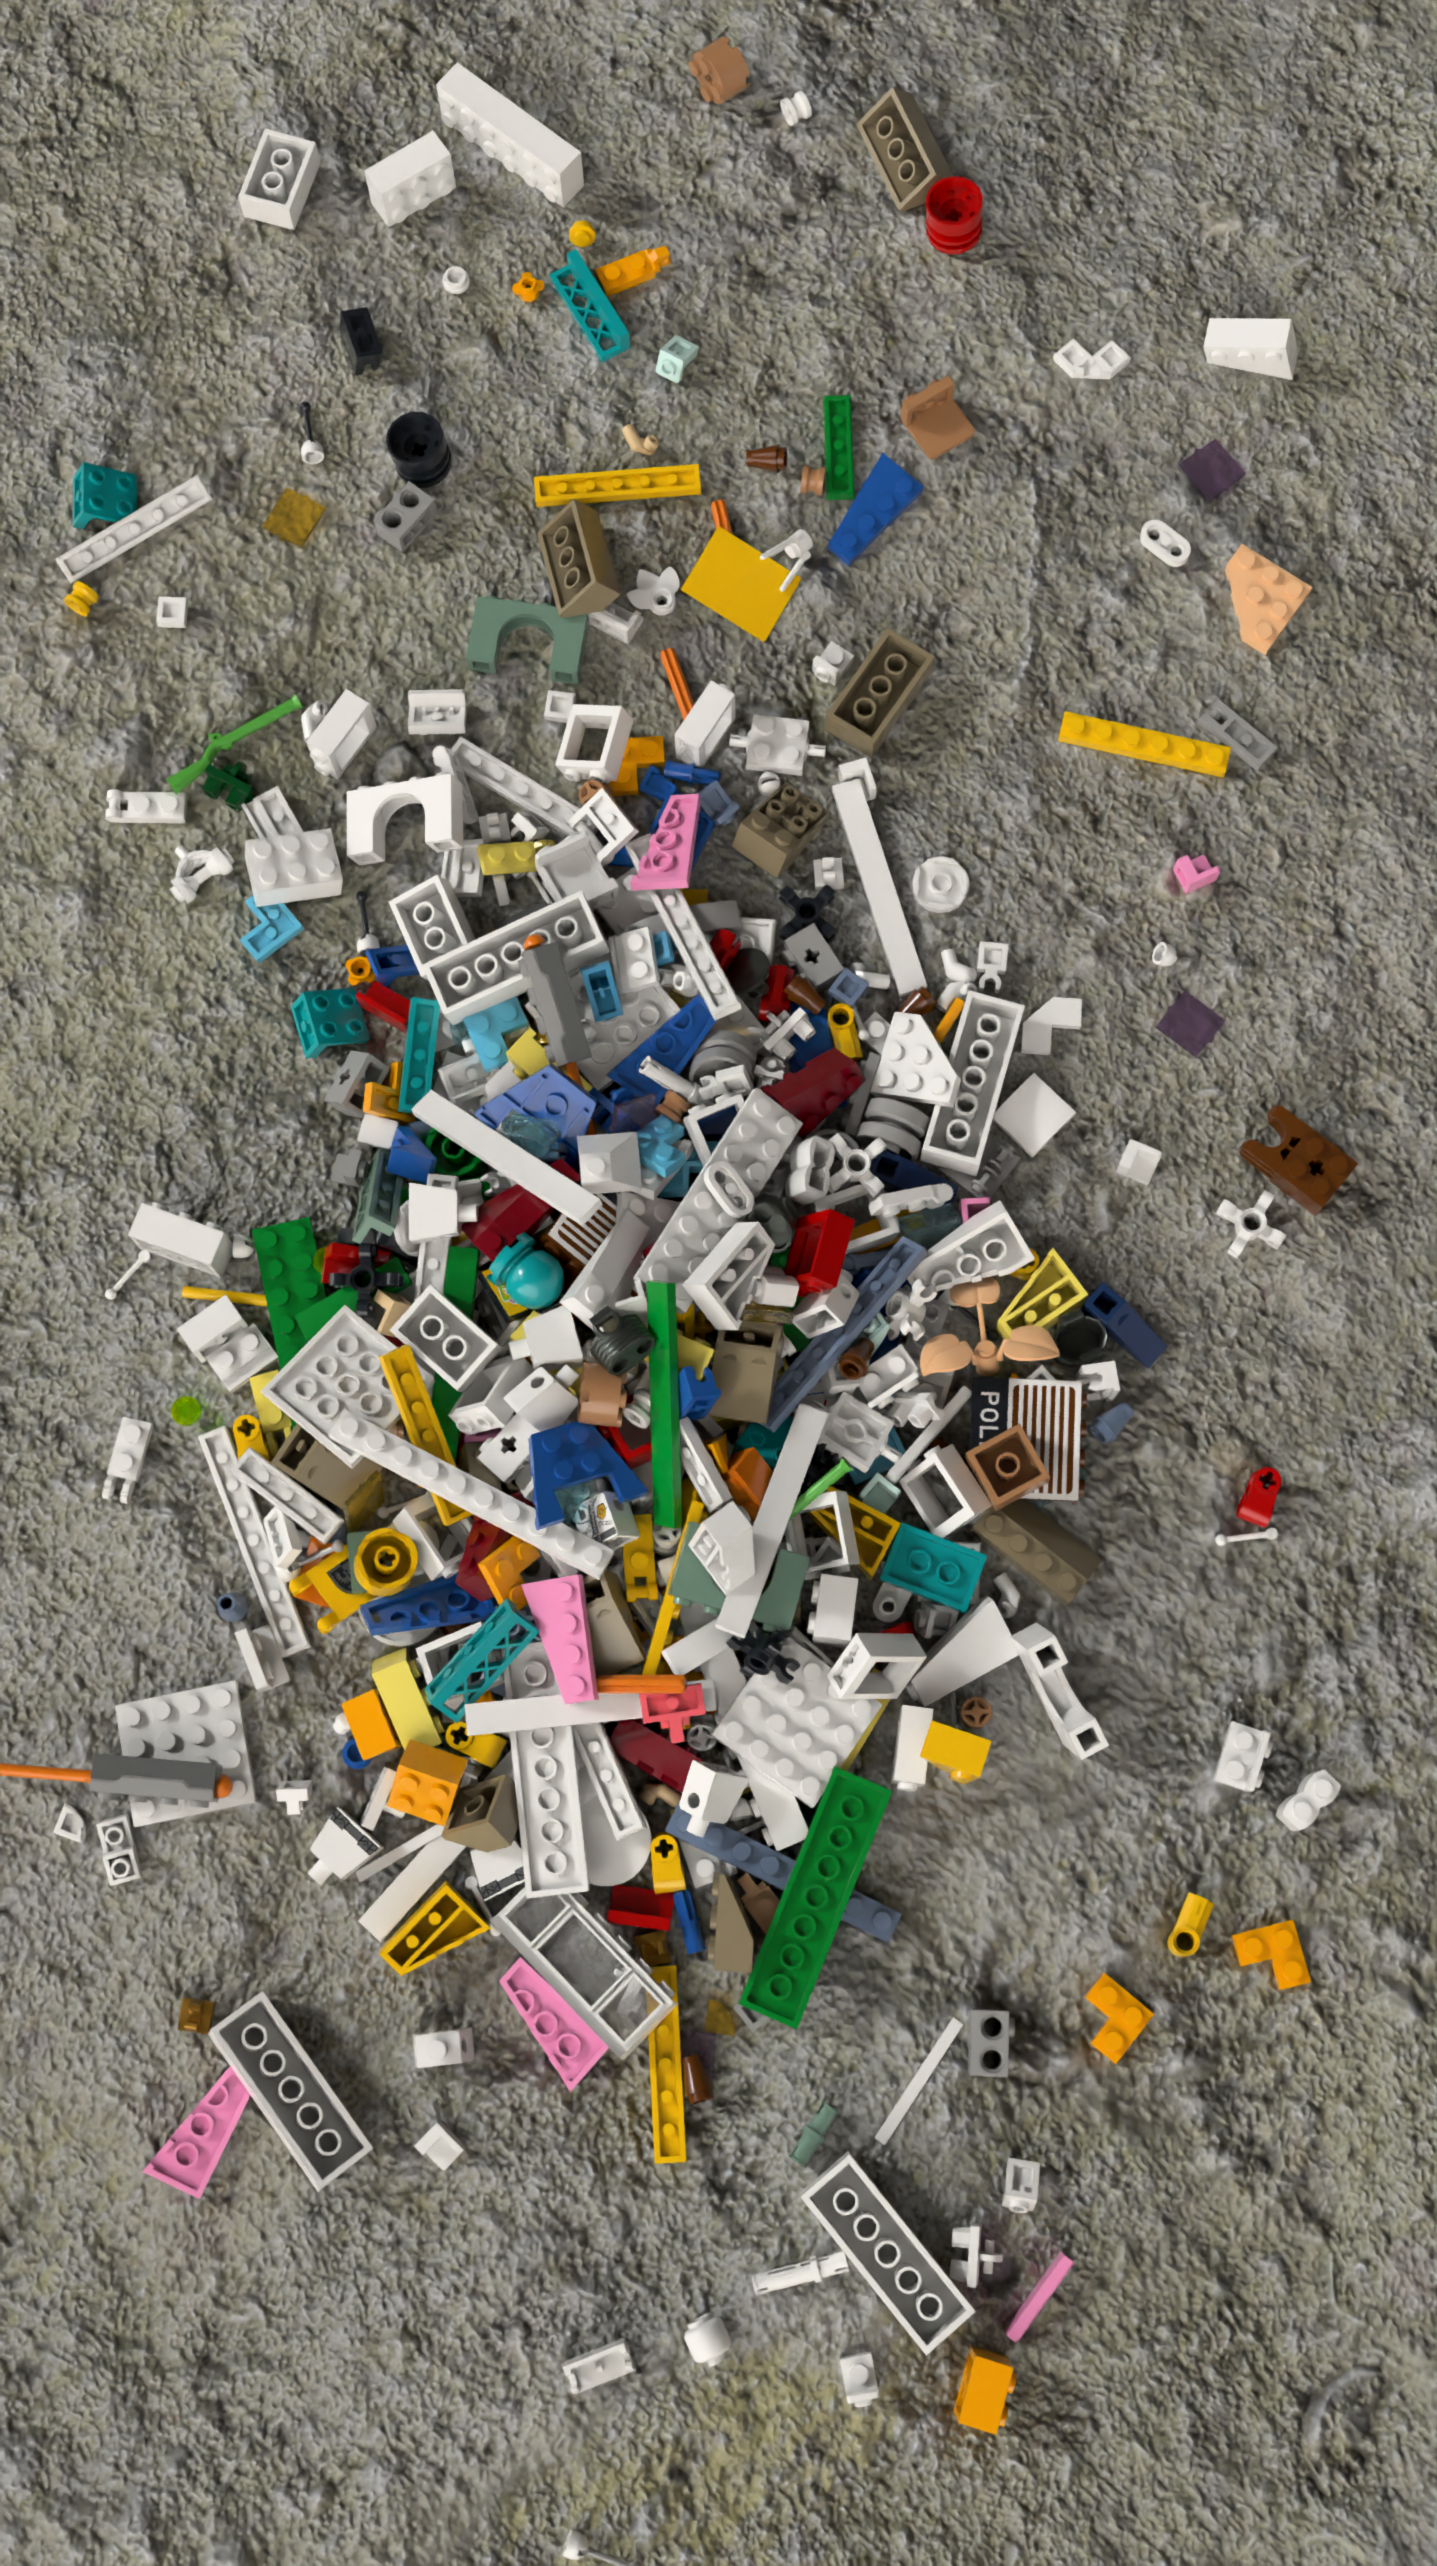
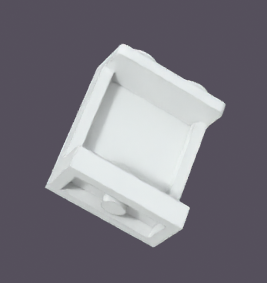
(573, 868)

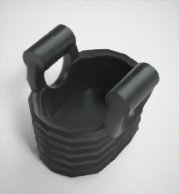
(777, 1218)
(1079, 1339)
(624, 1345)

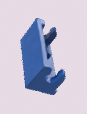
(696, 1397)

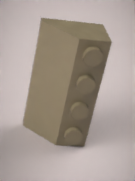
(903, 148)
(578, 561)
(1037, 1548)

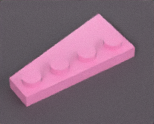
(671, 848)
(564, 1629)
(555, 2025)
(200, 2140)

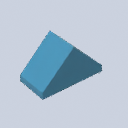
(601, 991)

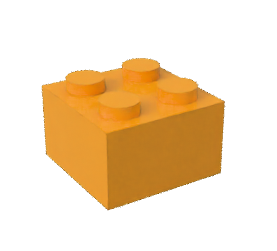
(427, 1782)
(984, 2390)

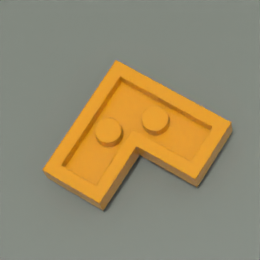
(639, 753)
(384, 1100)
(504, 1567)
(1280, 1945)
(1124, 2014)

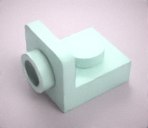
(675, 357)

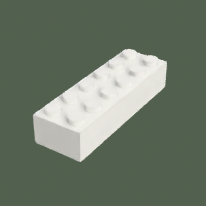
(510, 135)
(488, 967)
(981, 1060)
(290, 2091)
(887, 2253)

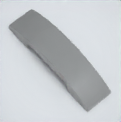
(710, 917)

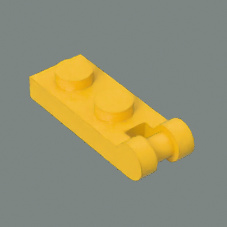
(640, 1562)

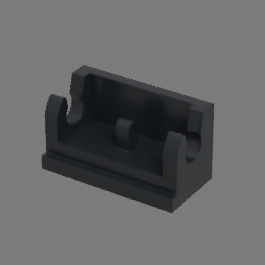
(360, 339)

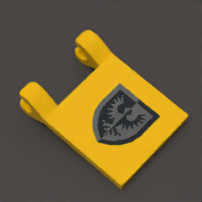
(334, 1584)

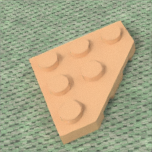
(1263, 597)

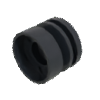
(419, 449)

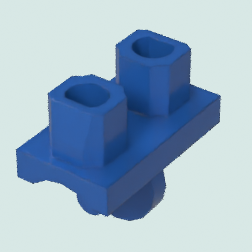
(606, 1106)

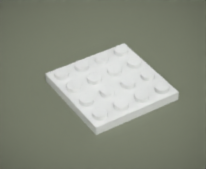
(617, 1036)
(338, 1373)
(192, 1727)
(795, 1728)

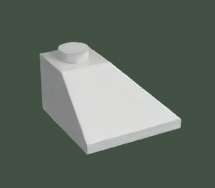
(609, 1162)

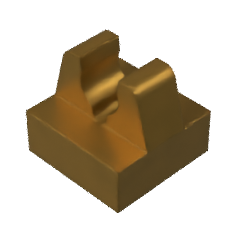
(653, 1948)
(196, 2015)

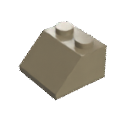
(484, 1815)

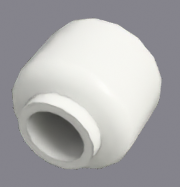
(707, 2339)

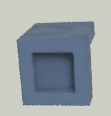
(848, 988)

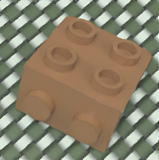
(936, 419)

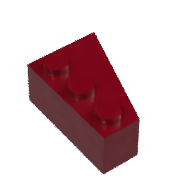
(817, 1088)
(479, 1544)
(653, 1752)

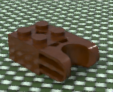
(1291, 1161)

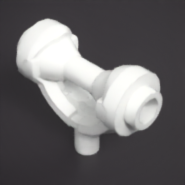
(215, 863)

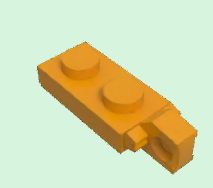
(632, 270)

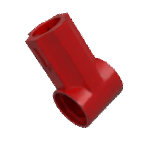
(776, 1000)

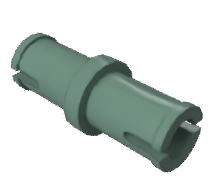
(813, 2134)

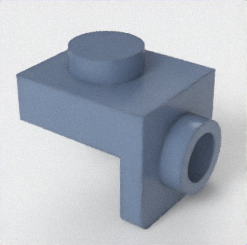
(717, 804)

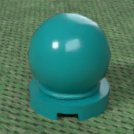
(530, 1275)

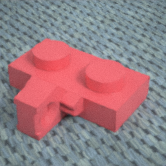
(673, 1709)

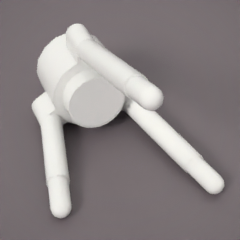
(795, 546)

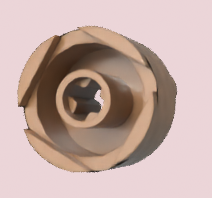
(720, 71)
(601, 1396)

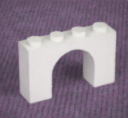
(372, 807)
(1043, 1662)

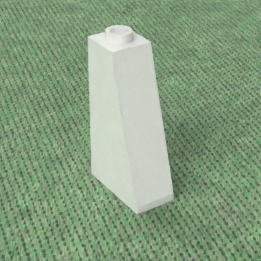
(964, 1653)

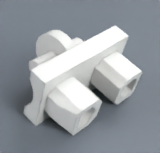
(678, 979)
(778, 1042)
(768, 1072)
(915, 1406)
(968, 2269)

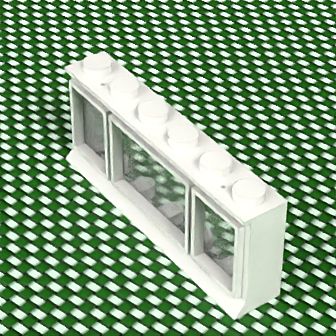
(587, 1967)

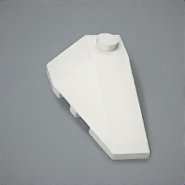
(975, 1250)
(609, 1272)

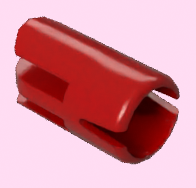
(722, 947)

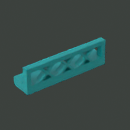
(597, 300)
(418, 1052)
(473, 1653)

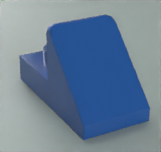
(391, 963)
(410, 1156)

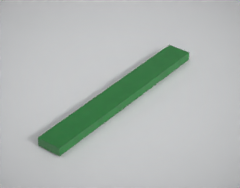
(461, 1290)
(664, 1404)

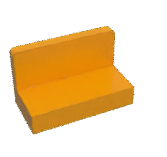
(371, 1724)

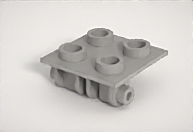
(993, 1169)

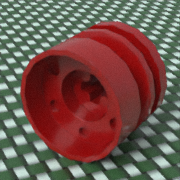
(954, 215)

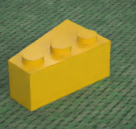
(871, 1528)
(955, 1752)
(434, 1928)

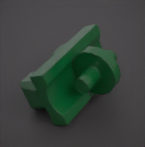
(232, 782)

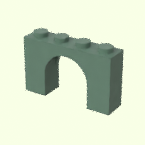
(498, 617)
(778, 1598)

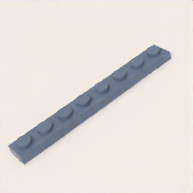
(829, 1346)
(776, 1869)

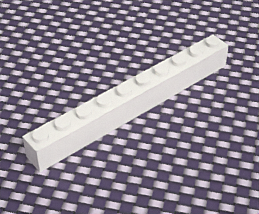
(771, 1801)

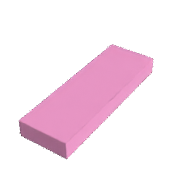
(1038, 2297)

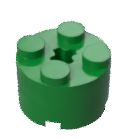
(461, 1165)

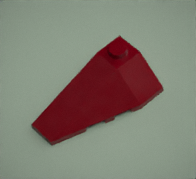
(512, 1214)

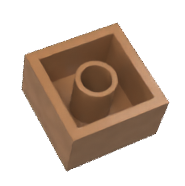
(1007, 1467)

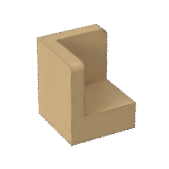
(395, 1307)

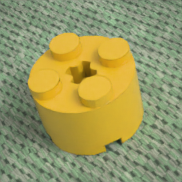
(393, 1547)

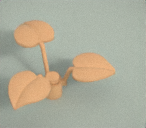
(947, 1354)

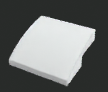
(466, 1082)
(1033, 1115)

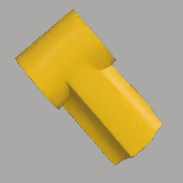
(845, 1036)
(1190, 1922)

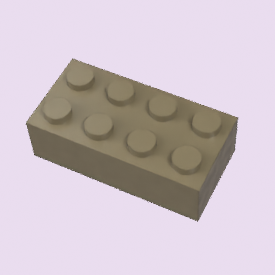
(879, 693)

